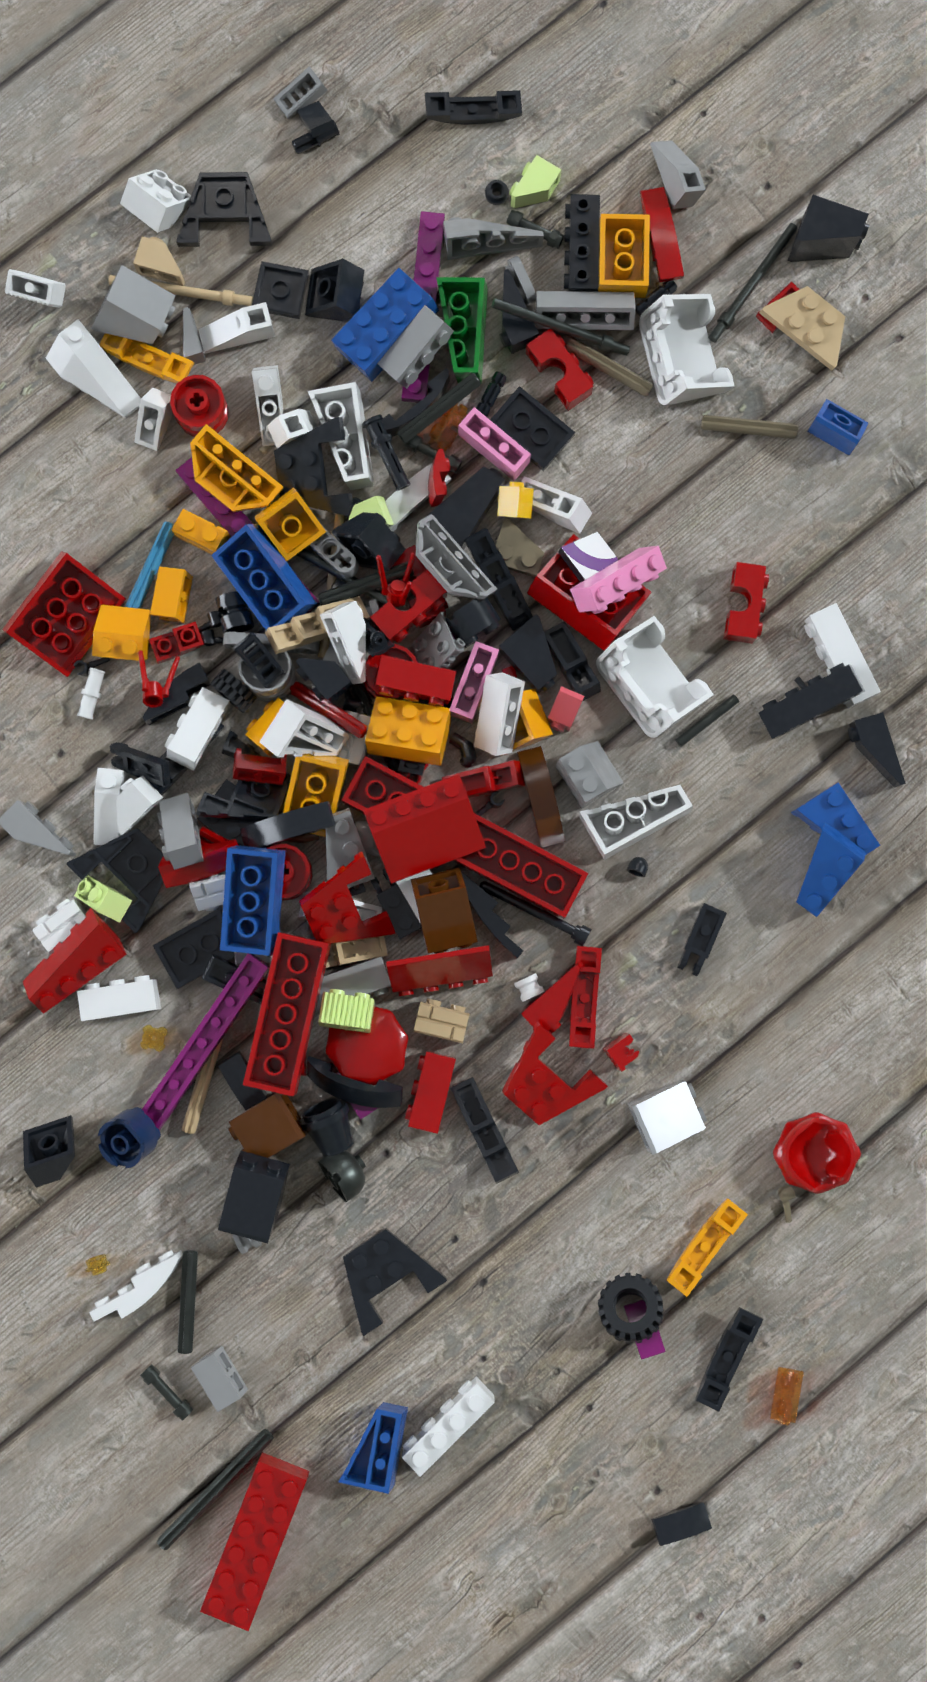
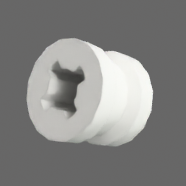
(529, 987)

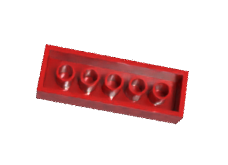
(286, 1014)
(255, 1541)

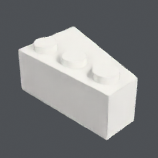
(303, 732)

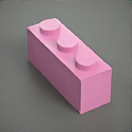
(494, 444)
(471, 684)

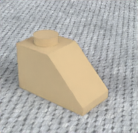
(157, 262)

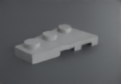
(343, 844)

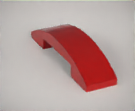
(584, 998)

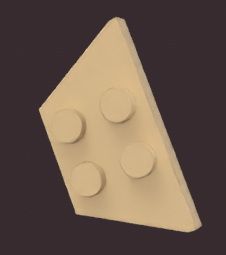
(809, 323)

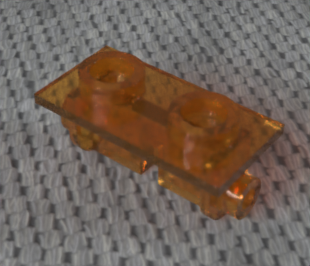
(442, 432)
(786, 1395)

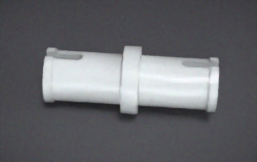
(91, 693)

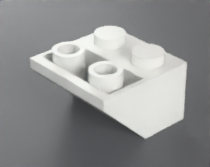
(155, 199)

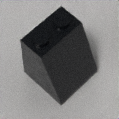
(828, 231)
(254, 1197)

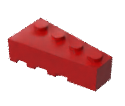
(74, 962)

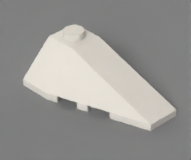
(86, 365)

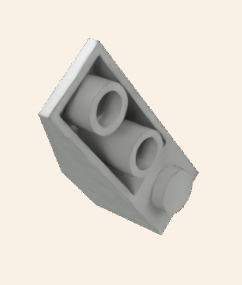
(678, 174)
(26, 826)

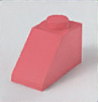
(564, 709)

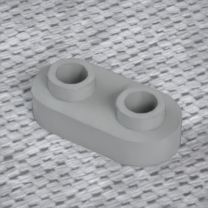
(521, 279)

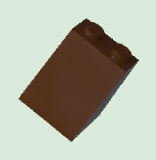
(444, 911)
(268, 1126)

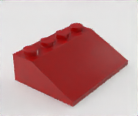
(553, 591)
(62, 613)
(424, 828)
(440, 969)

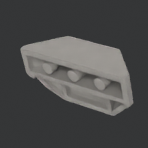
(450, 562)

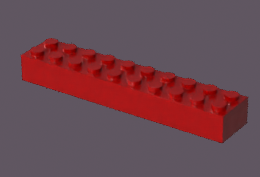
(505, 860)

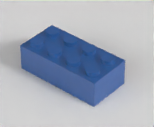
(381, 322)
(263, 577)
(252, 899)

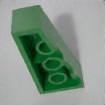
(465, 312)

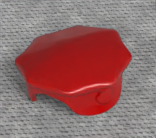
(372, 1054)
(816, 1153)

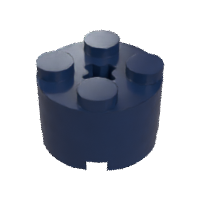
(128, 1138)

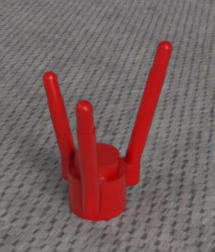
(397, 590)
(153, 691)

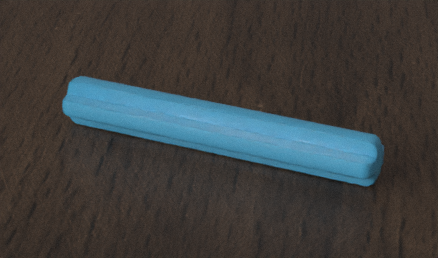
(151, 566)

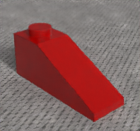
(551, 1005)

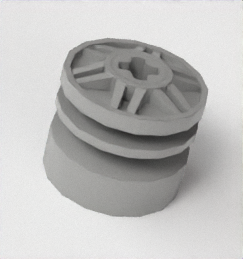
(280, 686)

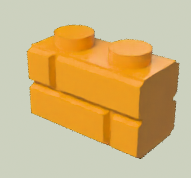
(199, 532)

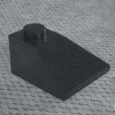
(48, 1150)

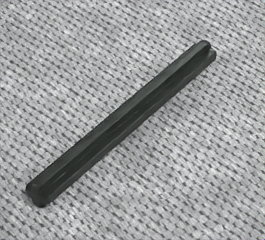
(215, 1489)

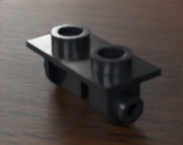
(376, 641)

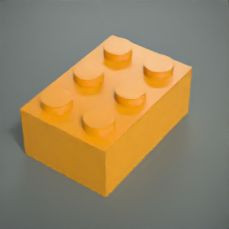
(624, 253)
(408, 731)
(316, 781)

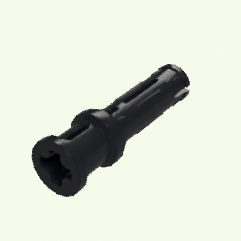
(382, 442)

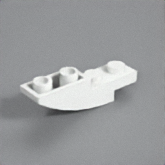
(146, 1284)

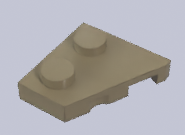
(518, 550)

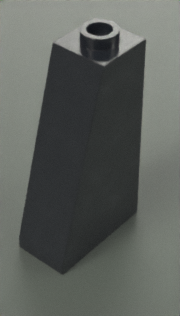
(469, 504)

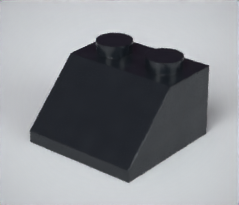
(335, 291)
(368, 537)

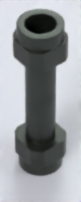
(553, 238)
(417, 444)
(151, 1376)

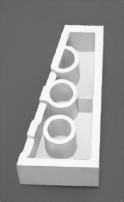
(629, 821)

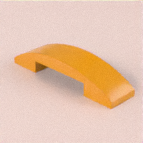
(147, 358)
(705, 1246)

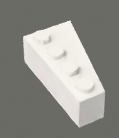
(353, 452)

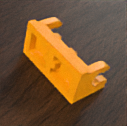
(171, 594)

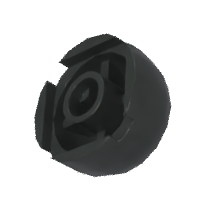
(344, 1173)

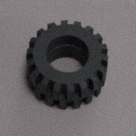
(625, 1286)

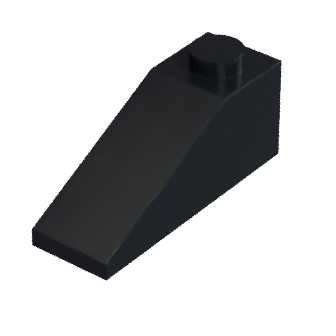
(515, 330)
(875, 743)

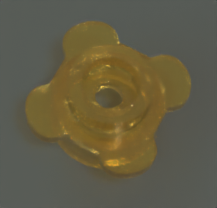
(147, 1041)

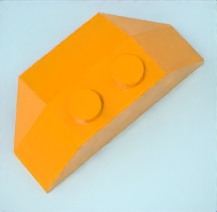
(230, 474)

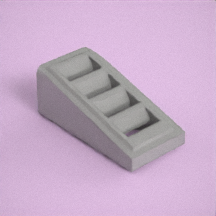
(305, 100)
(191, 341)

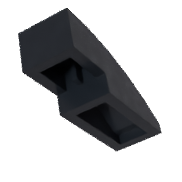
(572, 661)
(179, 693)

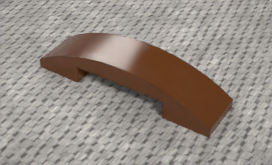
(541, 796)

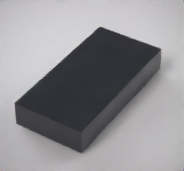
(316, 119)

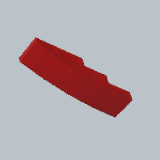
(662, 234)

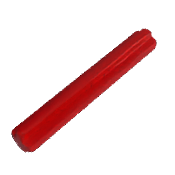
(330, 711)

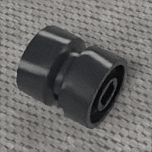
(234, 613)

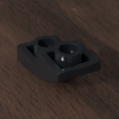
(234, 1073)
(681, 1523)

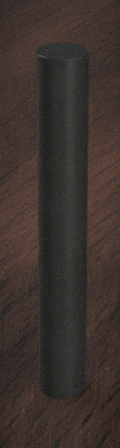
(707, 720)

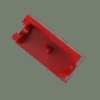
(259, 768)
(619, 1053)

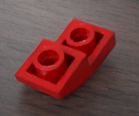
(436, 482)
(176, 643)

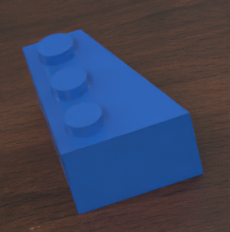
(839, 812)
(829, 869)
(378, 1453)

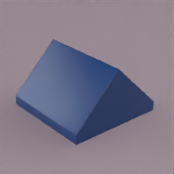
(838, 427)

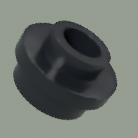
(496, 185)

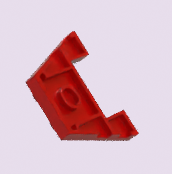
(333, 912)
(539, 1089)

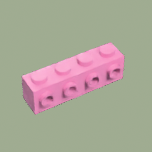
(618, 579)

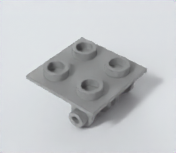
(436, 645)

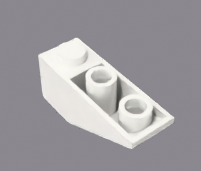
(237, 328)
(268, 399)

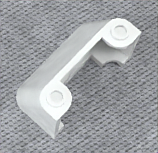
(681, 350)
(649, 679)

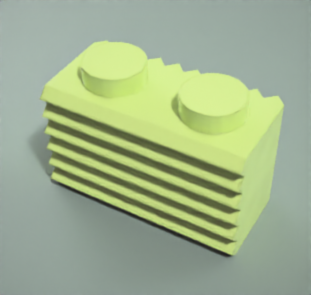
(346, 1011)

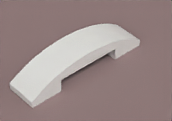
(405, 501)

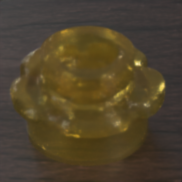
(97, 1264)

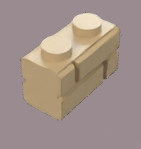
(441, 1021)

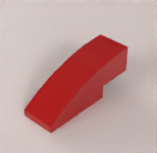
(491, 778)
(214, 863)

